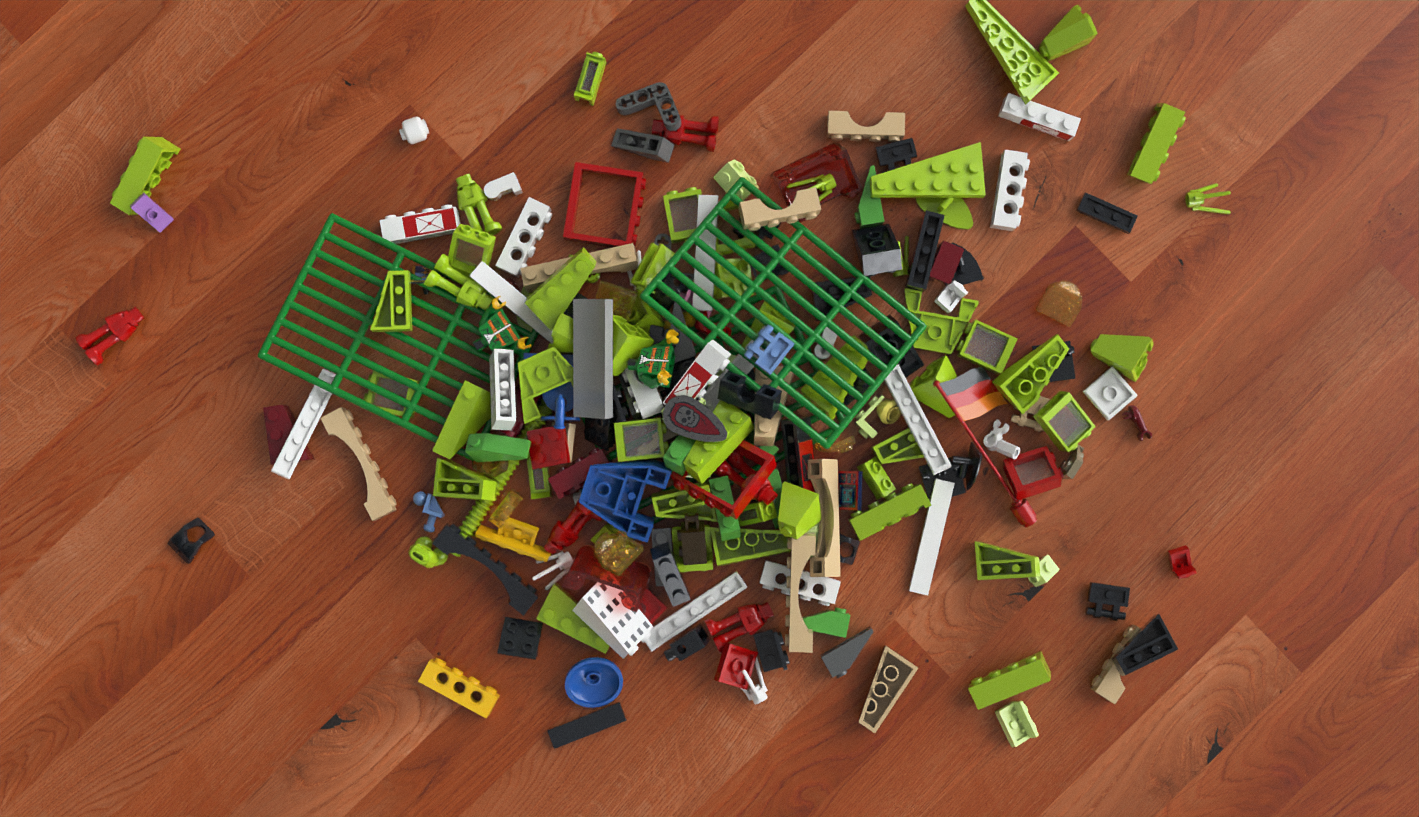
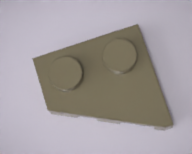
(1073, 463)

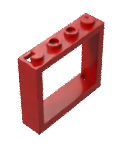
(571, 214)
(747, 450)

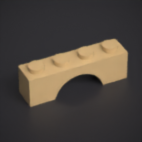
(842, 126)
(756, 214)
(1109, 683)

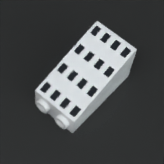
(613, 622)

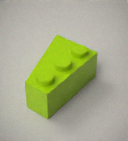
(395, 304)
(897, 448)
(461, 482)
(675, 503)
(1003, 563)

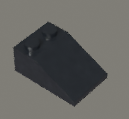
(877, 250)
(909, 363)

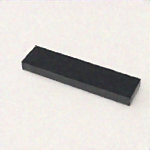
(587, 725)

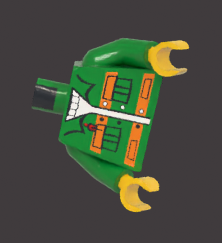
(498, 331)
(656, 362)

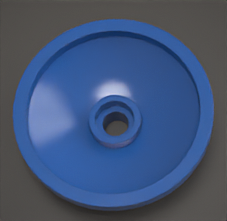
(595, 689)

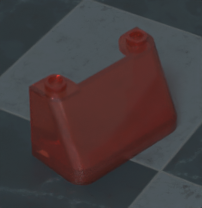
(829, 159)
(632, 581)

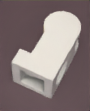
(502, 186)
(830, 337)

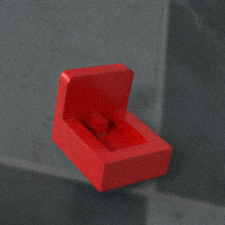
(1181, 562)

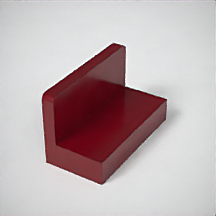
(946, 262)

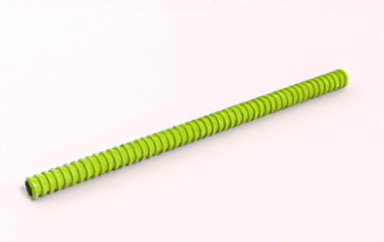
(482, 506)

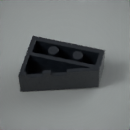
(837, 293)
(1145, 647)

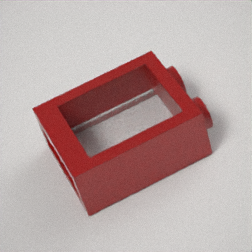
(1032, 473)

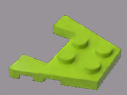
(942, 330)
(541, 374)

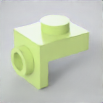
(1047, 571)

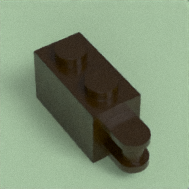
(693, 540)

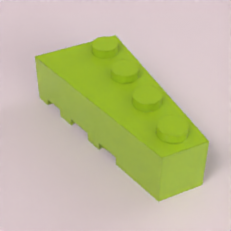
(143, 171)
(560, 288)
(830, 385)
(708, 456)
(750, 546)
(1010, 680)

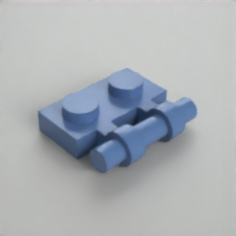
(773, 354)

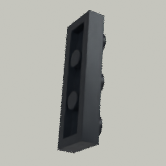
(1106, 213)

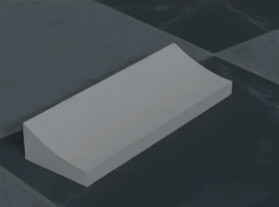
(593, 358)

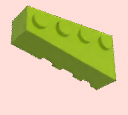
(1156, 143)
(889, 511)
(558, 614)

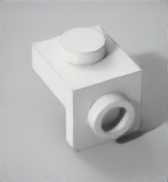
(950, 296)

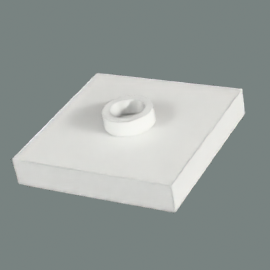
(1110, 393)

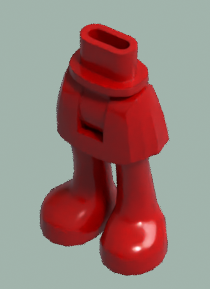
(679, 135)
(121, 324)
(735, 459)
(567, 532)
(751, 618)

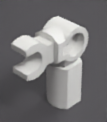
(994, 441)

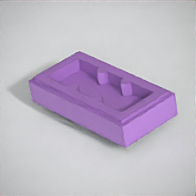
(151, 212)

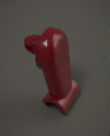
(1135, 415)

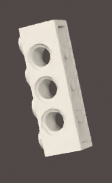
(531, 209)
(1000, 218)
(502, 389)
(827, 596)

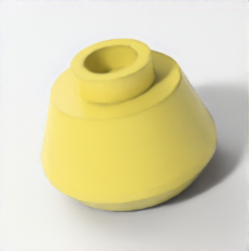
(888, 411)

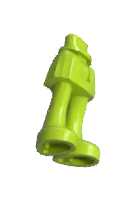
(472, 196)
(469, 294)
(424, 555)

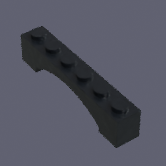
(452, 541)

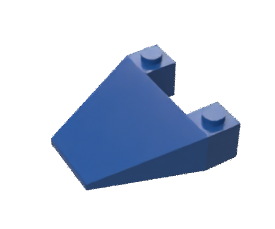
(616, 491)

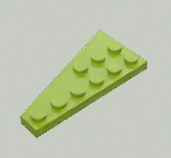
(1019, 59)
(943, 176)

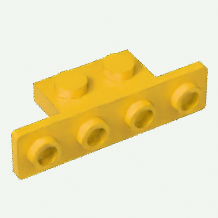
(516, 537)

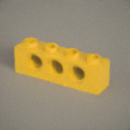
(431, 679)

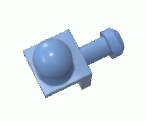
(431, 507)

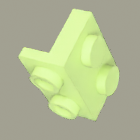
(730, 174)
(1016, 723)

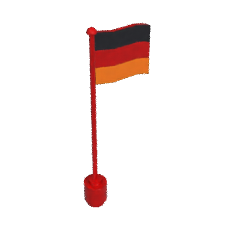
(969, 398)

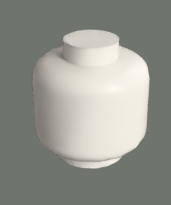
(414, 130)

